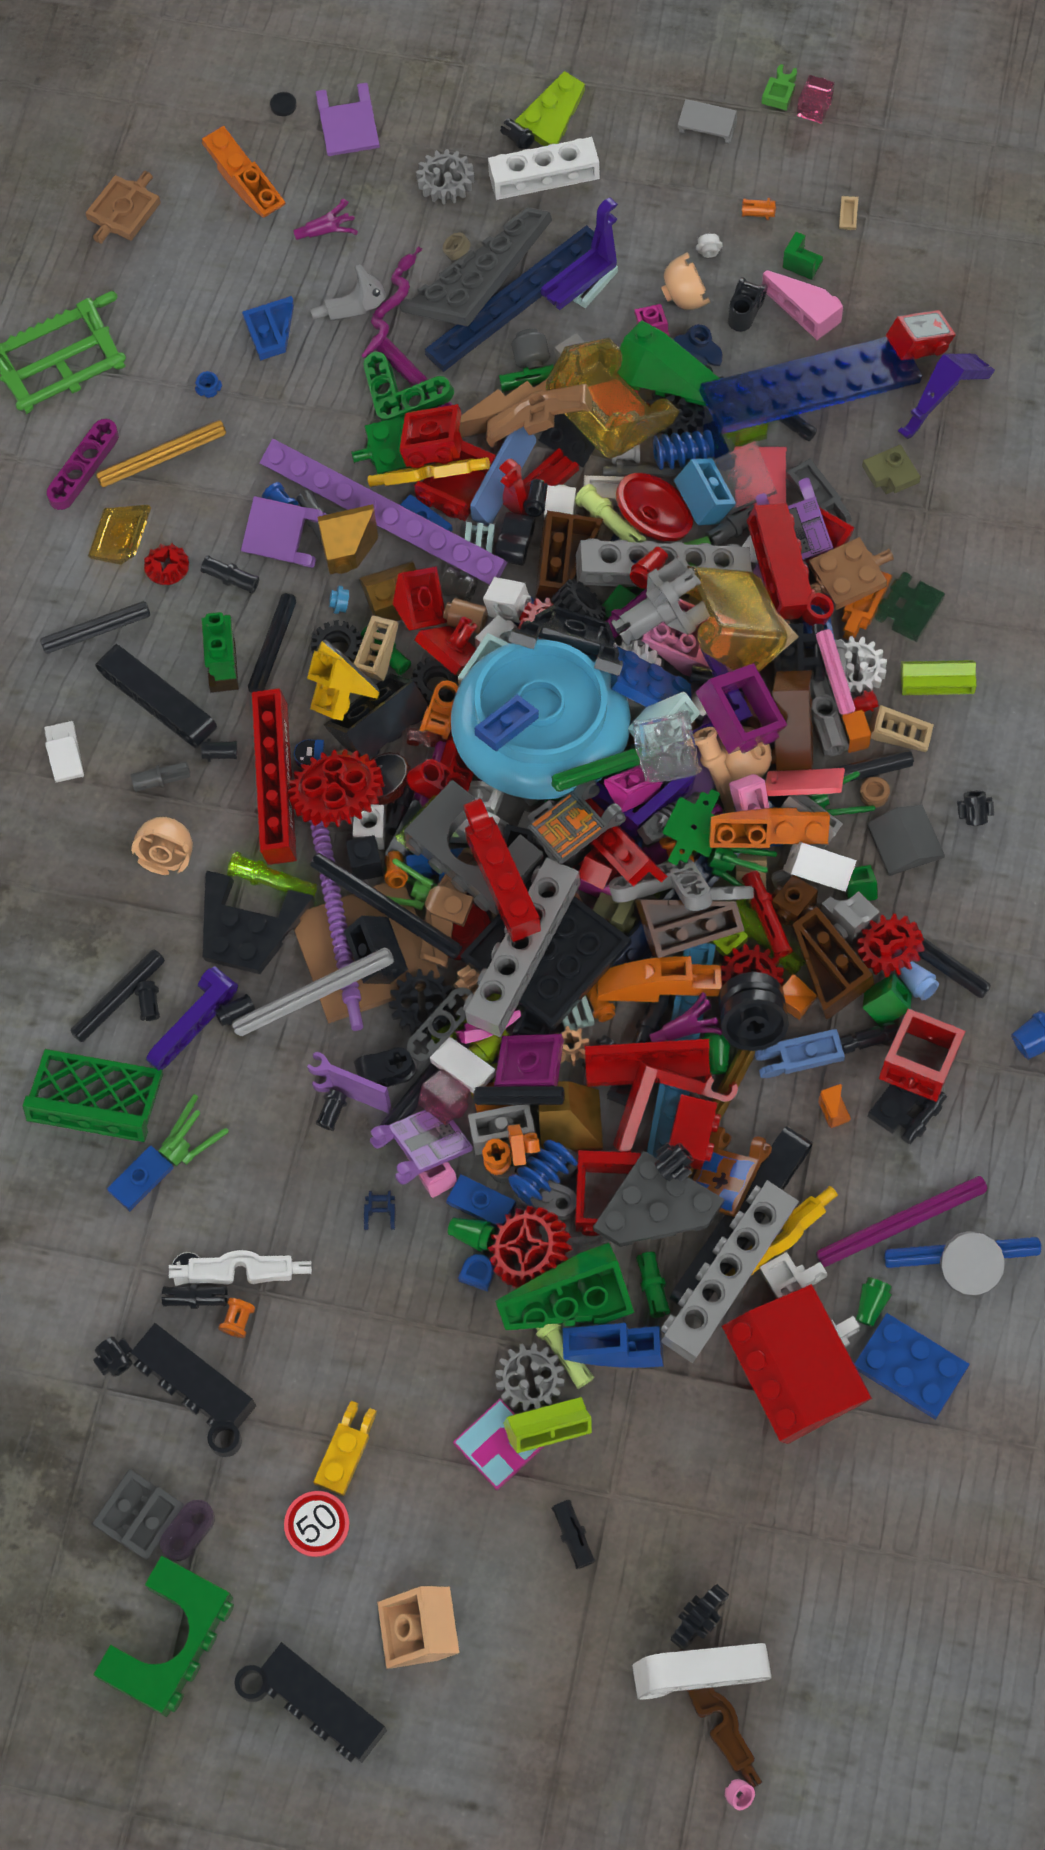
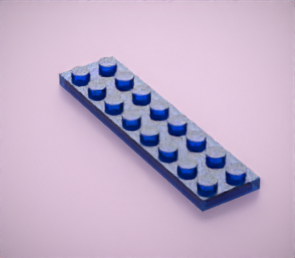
(807, 384)

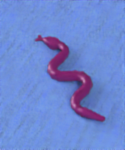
(403, 284)

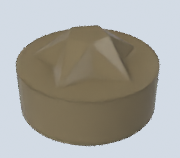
(456, 246)

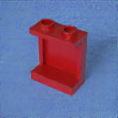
(454, 492)

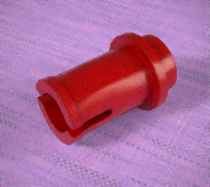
(866, 701)

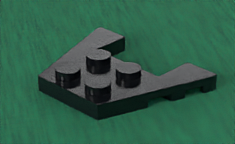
(573, 629)
(241, 936)

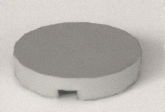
(731, 892)
(972, 1263)

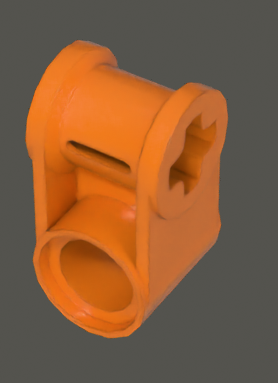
(438, 713)

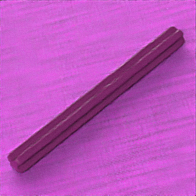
(901, 1221)

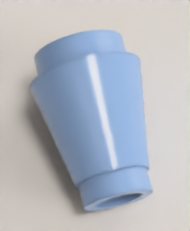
(919, 981)

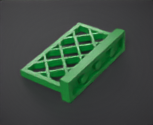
(81, 1115)

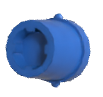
(1031, 1036)

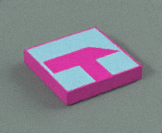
(489, 1449)

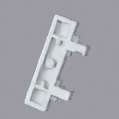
(786, 1278)

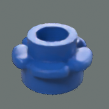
(205, 379)

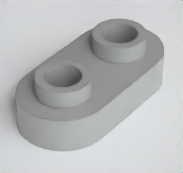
(549, 1200)

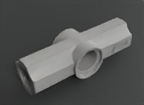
(829, 726)

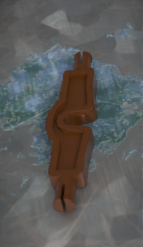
(726, 1733)

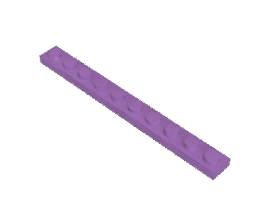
(388, 514)

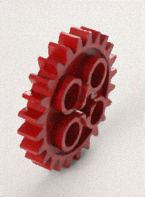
(336, 788)

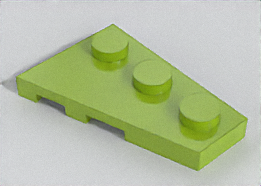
(553, 109)

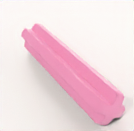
(835, 672)

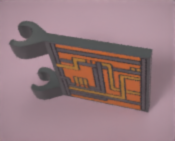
(574, 823)

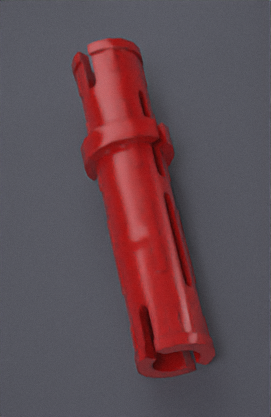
(766, 913)

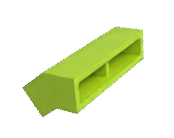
(938, 677)
(548, 1425)

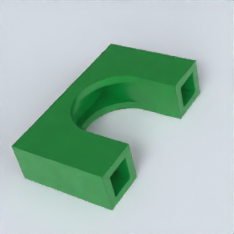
(161, 1684)

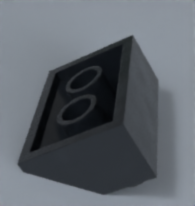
(379, 721)

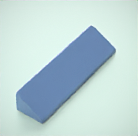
(490, 493)

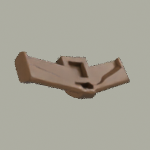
(538, 411)
(443, 908)

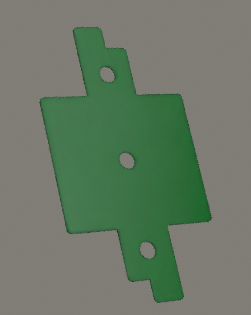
(680, 822)

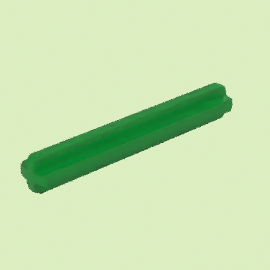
(595, 770)

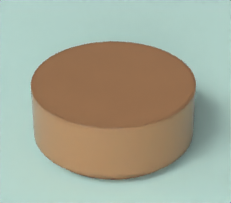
(874, 791)

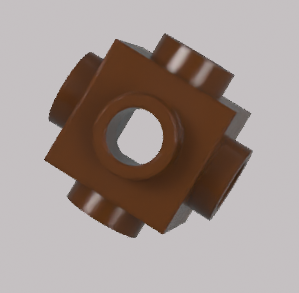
(793, 900)

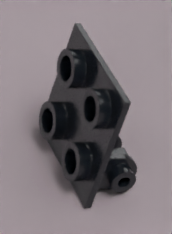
(569, 439)

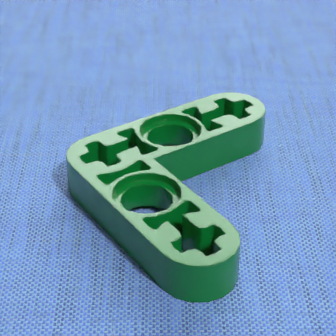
(393, 398)

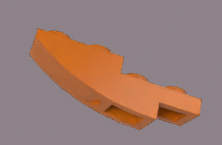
(241, 173)
(768, 826)
(654, 977)

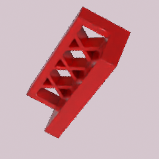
(624, 852)
(619, 1062)

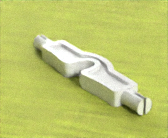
(258, 1268)

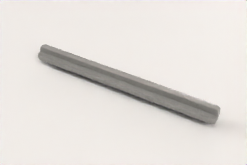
(313, 991)

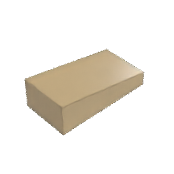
(848, 213)

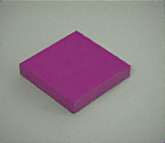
(529, 1060)

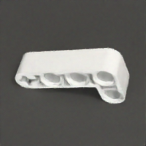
(700, 1669)

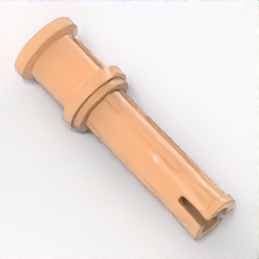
(713, 758)

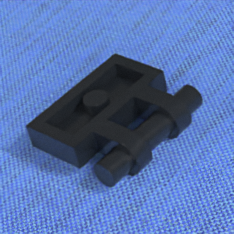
(793, 656)
(895, 1105)

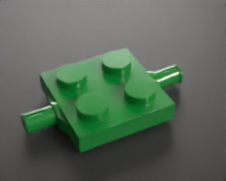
(383, 446)

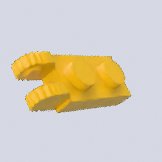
(344, 1451)

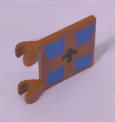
(731, 1173)

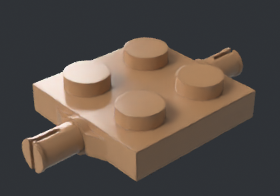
(123, 207)
(849, 572)

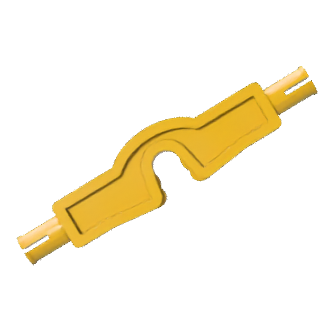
(434, 470)
(794, 1227)

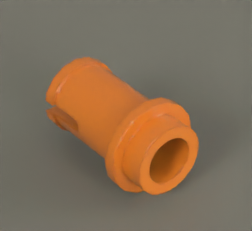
(759, 208)
(394, 876)
(602, 1009)

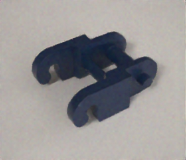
(369, 1210)

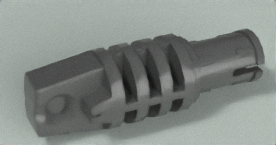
(654, 826)

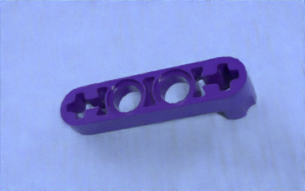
(217, 990)

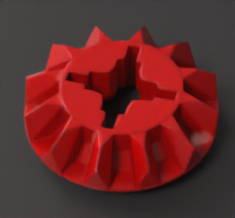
(173, 572)

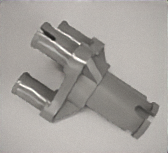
(662, 604)

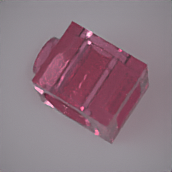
(815, 99)
(444, 1097)

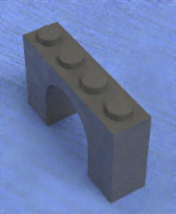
(431, 837)

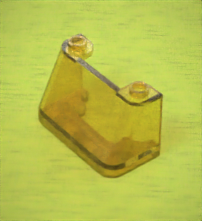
(618, 413)
(741, 620)

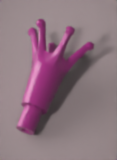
(326, 224)
(688, 1023)

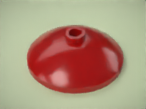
(653, 507)

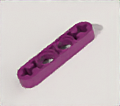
(79, 462)

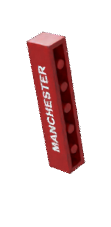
(273, 776)

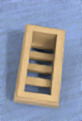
(382, 660)
(897, 738)

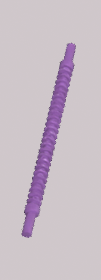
(350, 995)

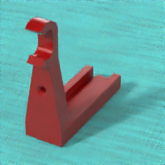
(550, 471)
(641, 1091)

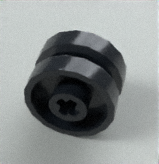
(753, 1011)

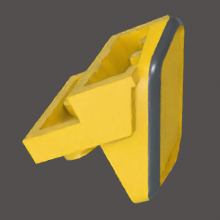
(335, 680)

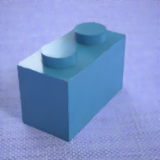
(704, 491)

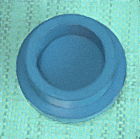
(339, 600)

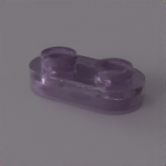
(185, 1529)

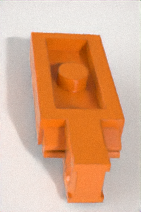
(861, 612)

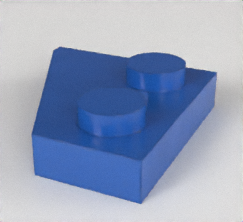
(270, 326)

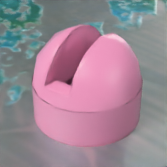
(746, 1797)

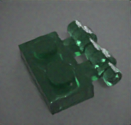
(916, 612)

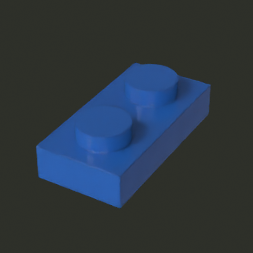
(506, 722)

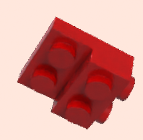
(431, 436)

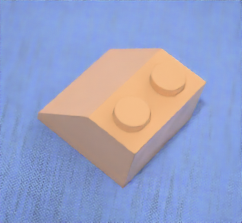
(418, 1626)

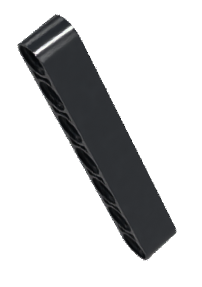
(778, 1168)

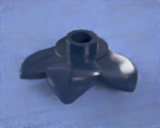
(705, 350)

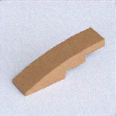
(475, 419)

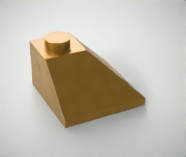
(347, 537)
(380, 590)
(576, 1121)

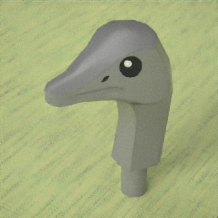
(366, 297)

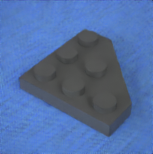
(654, 1207)

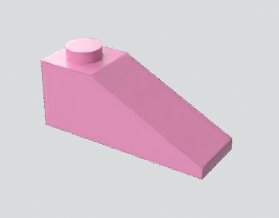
(805, 303)

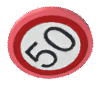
(316, 1524)

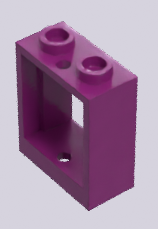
(724, 718)

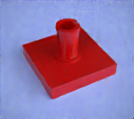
(449, 645)

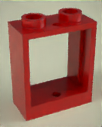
(900, 1070)
(598, 1163)

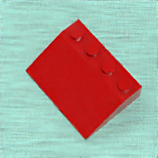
(796, 1363)

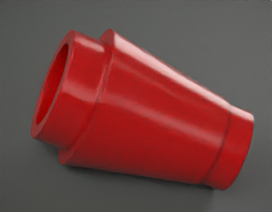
(653, 560)

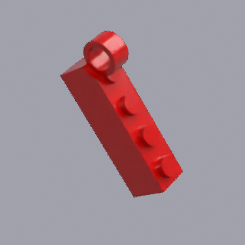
(783, 566)
(500, 872)

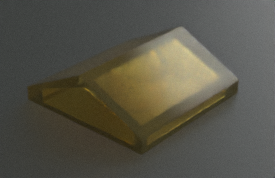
(119, 533)

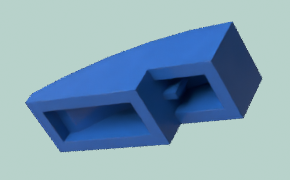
(614, 1346)

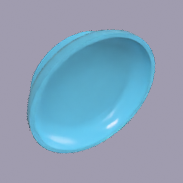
(575, 725)

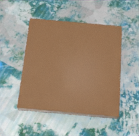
(318, 952)

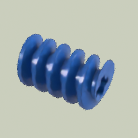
(682, 448)
(540, 1171)

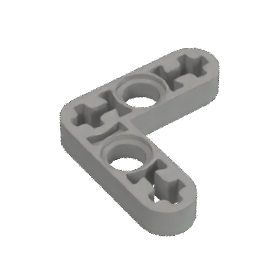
(683, 878)

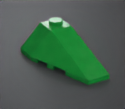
(661, 364)
(575, 1291)

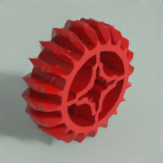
(519, 1235)

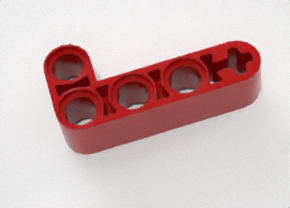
(440, 773)

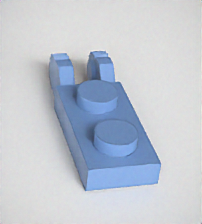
(802, 1053)

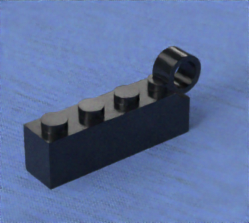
(196, 1382)
(318, 1700)

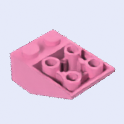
(677, 647)

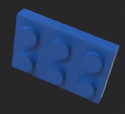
(646, 681)
(911, 1366)

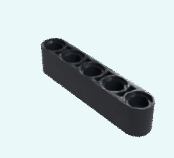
(156, 696)

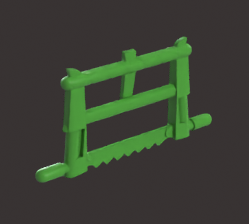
(100, 335)

